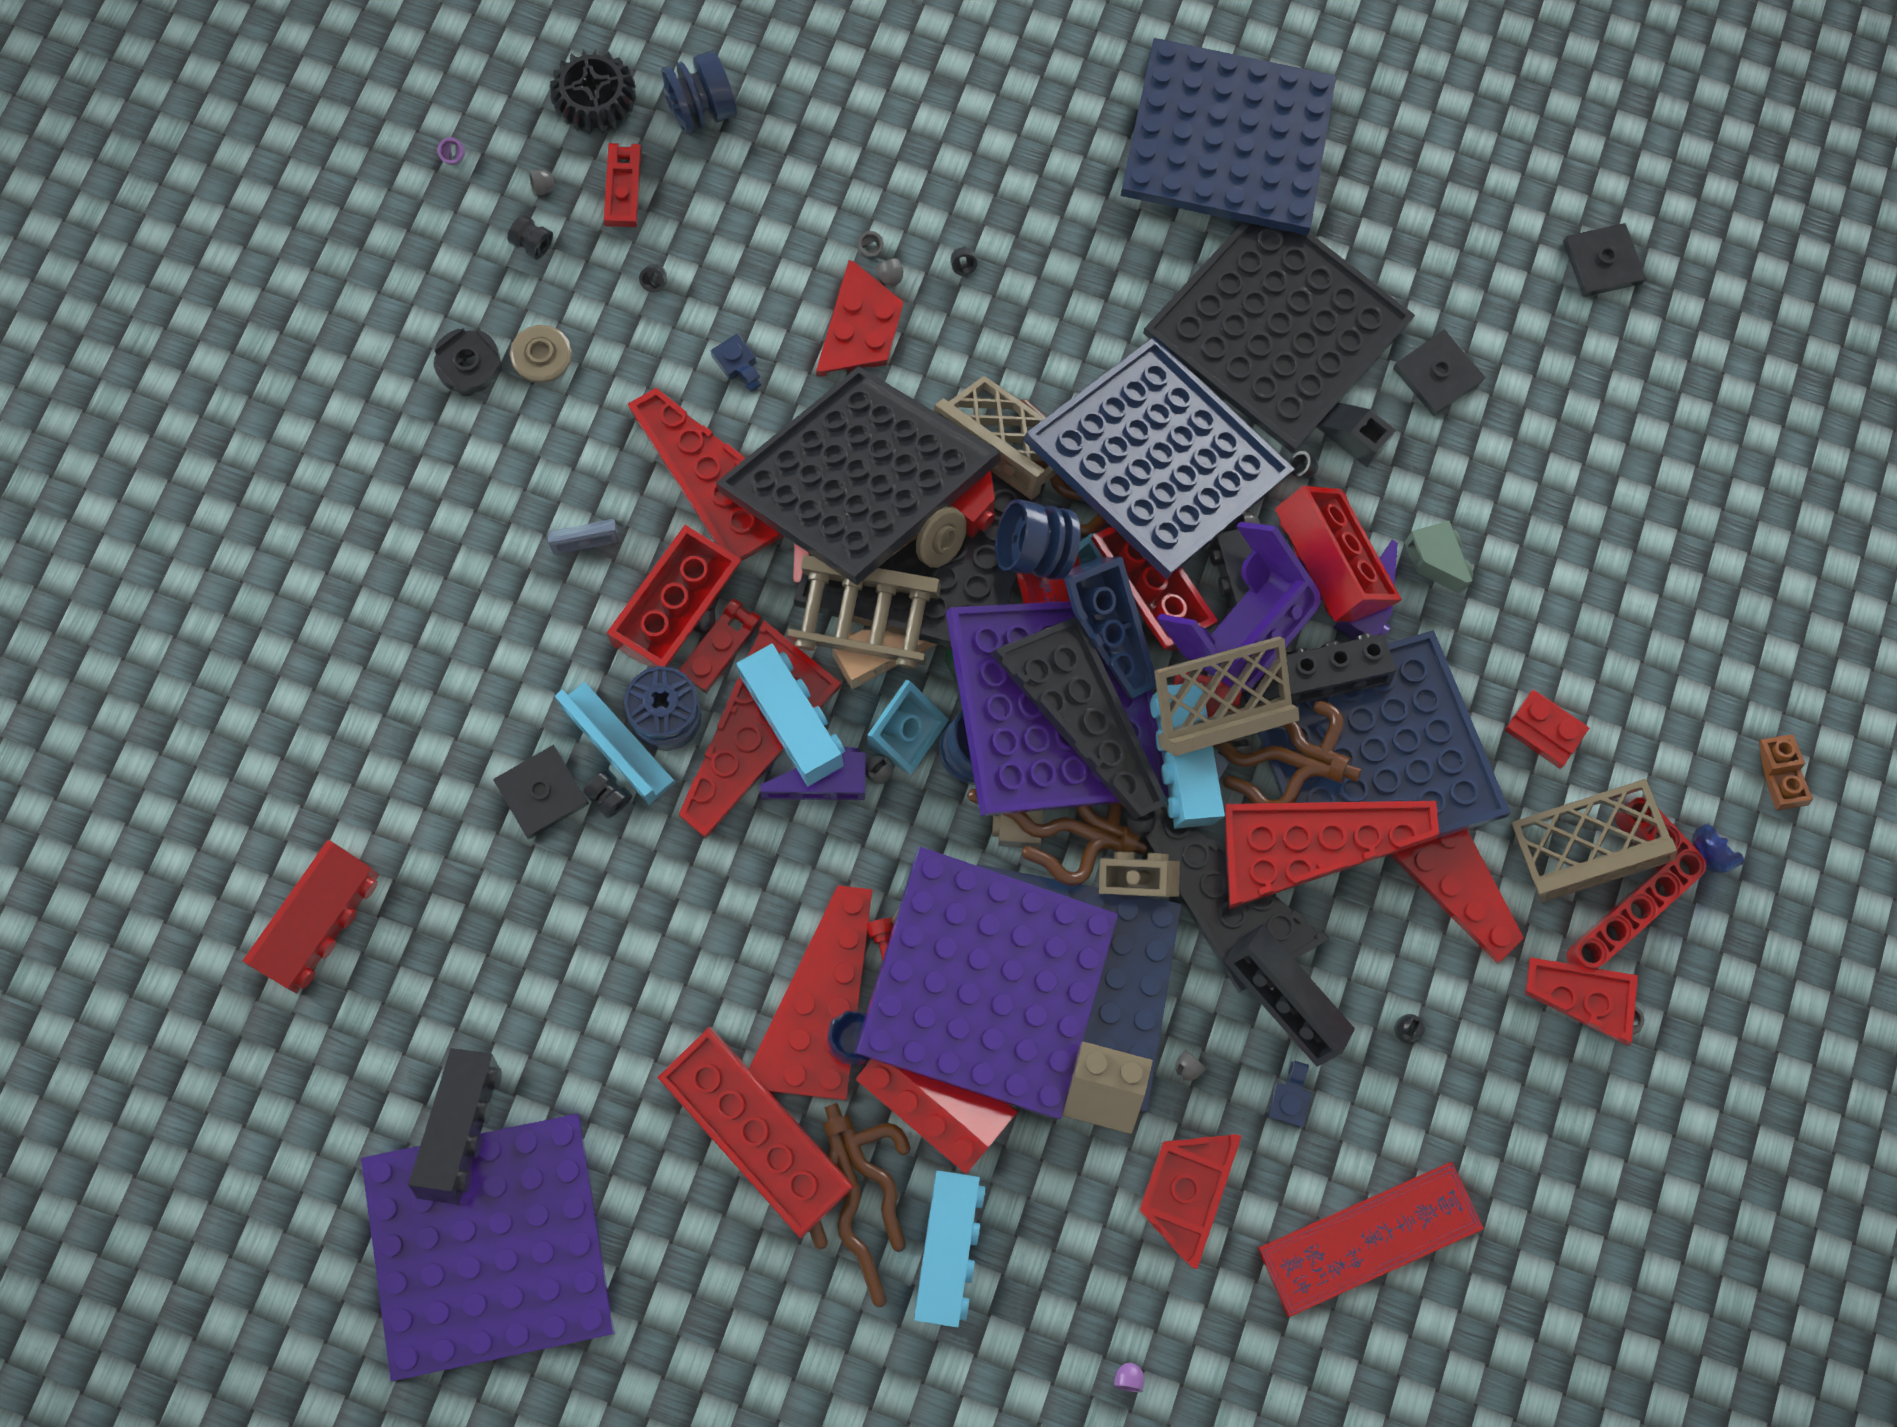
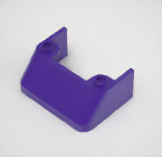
(1276, 605)

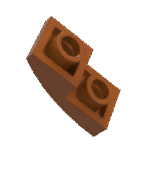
(1783, 772)

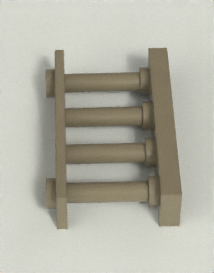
(886, 585)

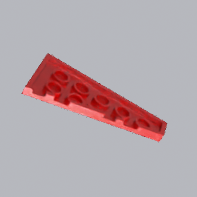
(696, 464)
(745, 741)
(1295, 843)
(1463, 887)
(825, 985)

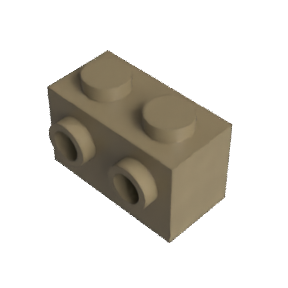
(1139, 877)

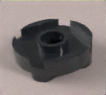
(472, 378)

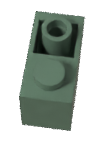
(1438, 556)

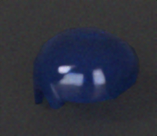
(1714, 849)
(844, 1036)

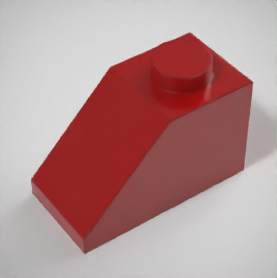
(977, 505)

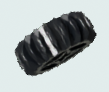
(573, 94)

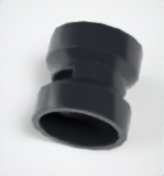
(529, 236)
(607, 793)

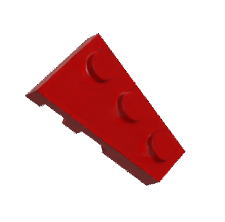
(1590, 996)

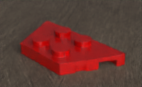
(861, 324)
(1187, 1191)

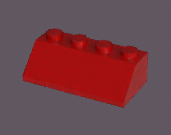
(1336, 553)
(1154, 592)
(672, 599)
(312, 917)
(946, 1116)

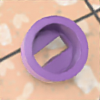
(445, 151)
(1129, 1378)

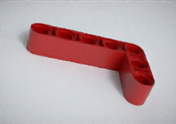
(1643, 895)

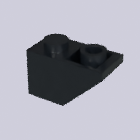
(1357, 431)

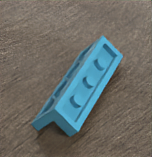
(615, 742)

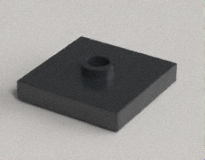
(1604, 260)
(1439, 372)
(540, 792)

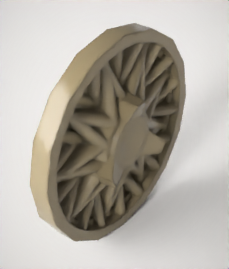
(540, 353)
(941, 537)

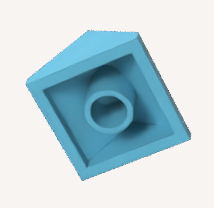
(907, 728)

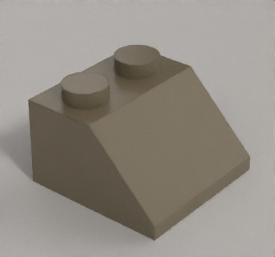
(1107, 1087)

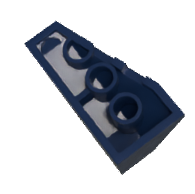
(1109, 615)

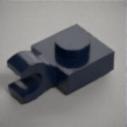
(737, 359)
(1289, 1101)

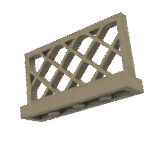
(1016, 465)
(1238, 722)
(1600, 869)

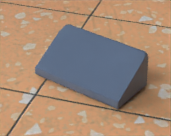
(583, 536)

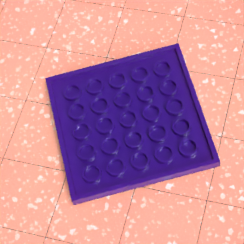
(1013, 747)
(987, 983)
(500, 1270)

